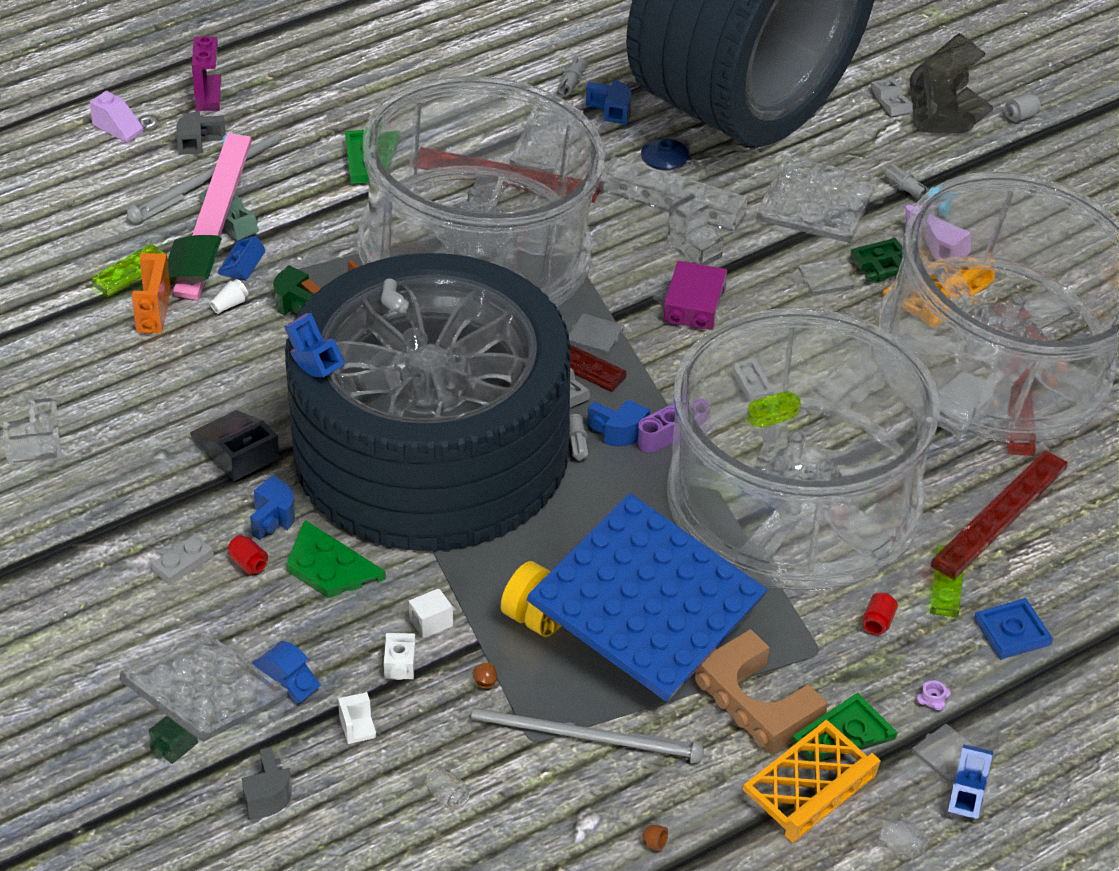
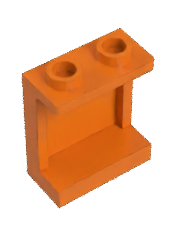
(152, 303)

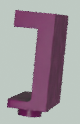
(206, 87)
(694, 295)

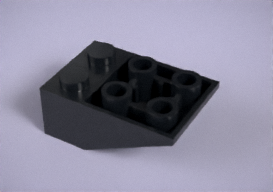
(238, 443)

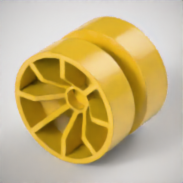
(515, 602)

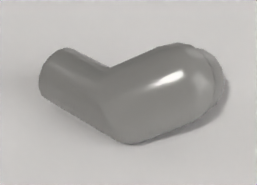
(393, 299)

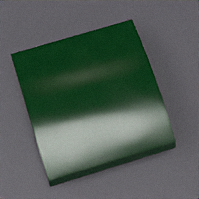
(192, 258)

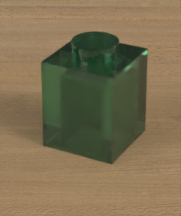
(170, 740)

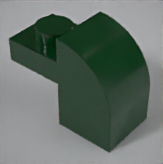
(288, 290)

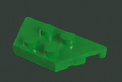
(328, 563)

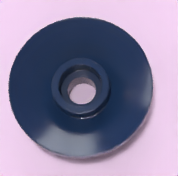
(665, 154)

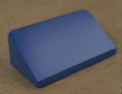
(242, 258)

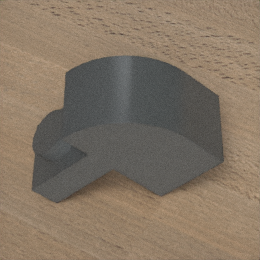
(195, 129)
(269, 791)

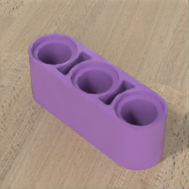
(656, 430)

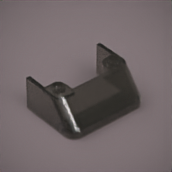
(935, 85)

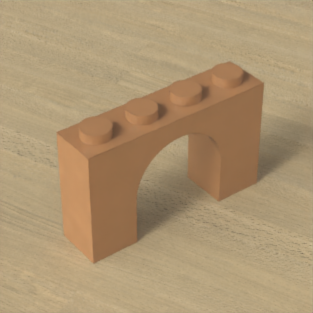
(768, 722)

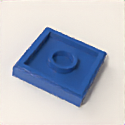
(1013, 628)

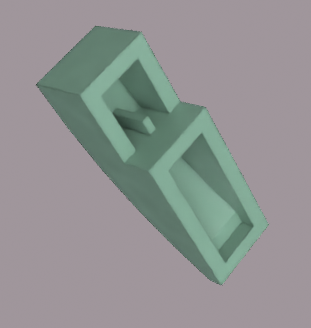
(239, 220)

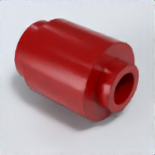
(247, 554)
(879, 613)

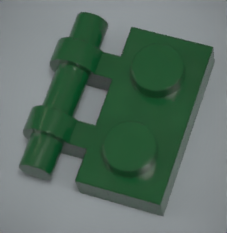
(875, 256)

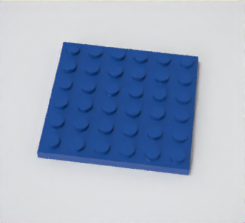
(647, 596)

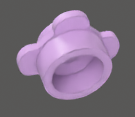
(934, 695)

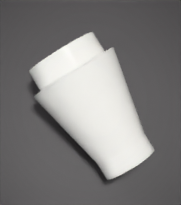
(231, 295)

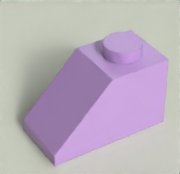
(114, 117)

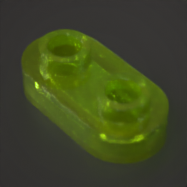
(773, 409)

